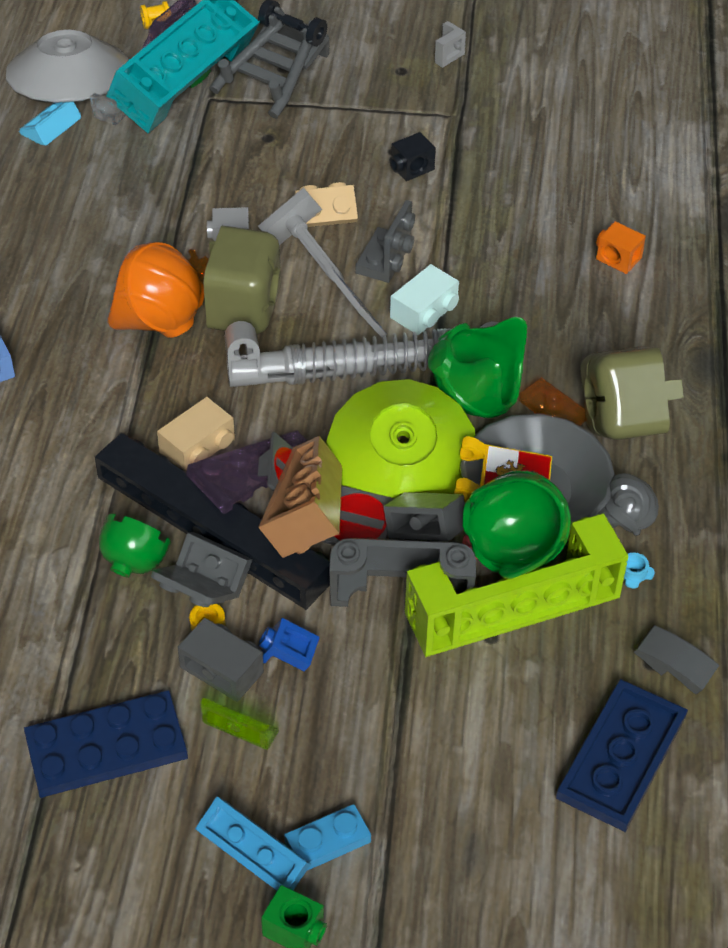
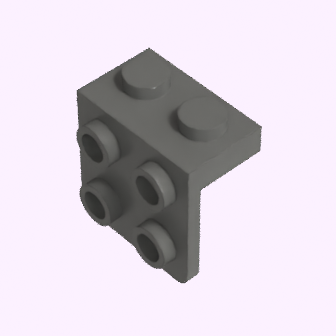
(205, 571)

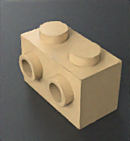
(196, 434)

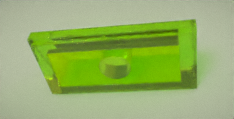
(238, 723)

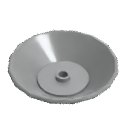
(64, 67)

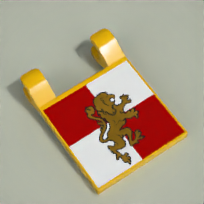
(498, 462)

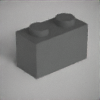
(425, 516)
(221, 659)

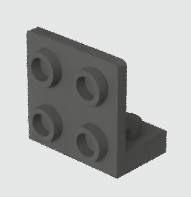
(387, 247)

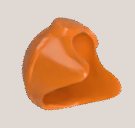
(156, 291)

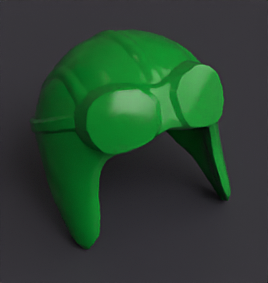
(481, 366)
(517, 522)

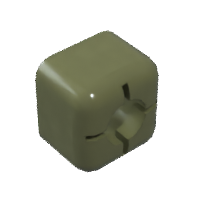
(242, 278)
(627, 392)

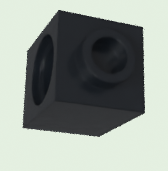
(412, 156)

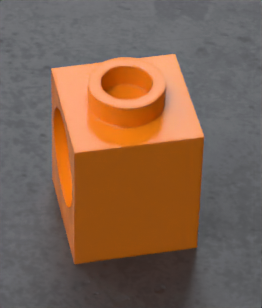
(620, 247)

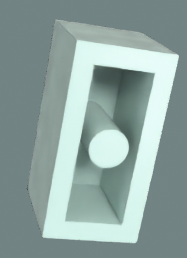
(424, 299)

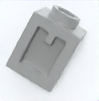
(450, 45)

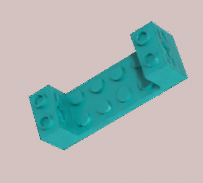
(178, 58)

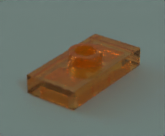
(548, 400)

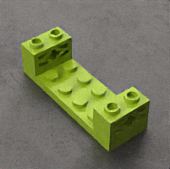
(586, 578)

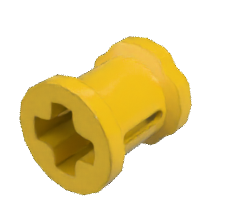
(150, 13)

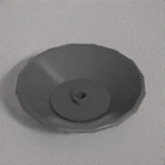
(579, 460)

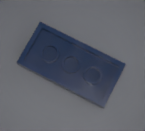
(105, 743)
(621, 755)

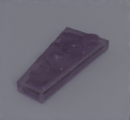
(234, 473)

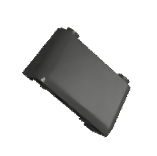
(362, 557)

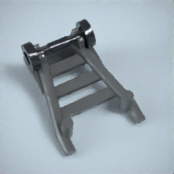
(293, 35)

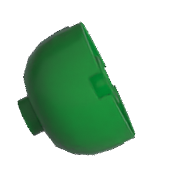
(131, 546)

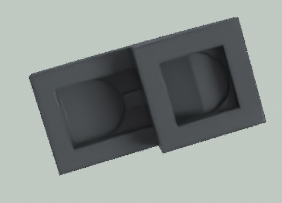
(673, 654)

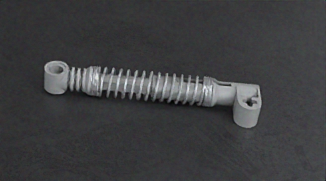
(298, 364)

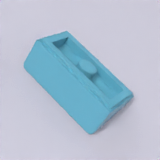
(51, 122)

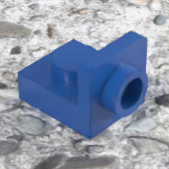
(289, 644)

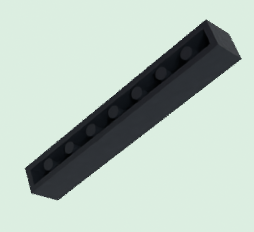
(177, 500)

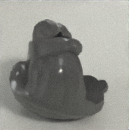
(631, 504)

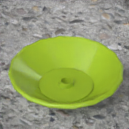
(368, 447)

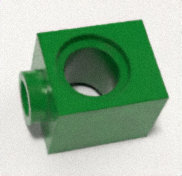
(288, 906)

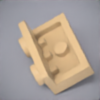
(336, 202)

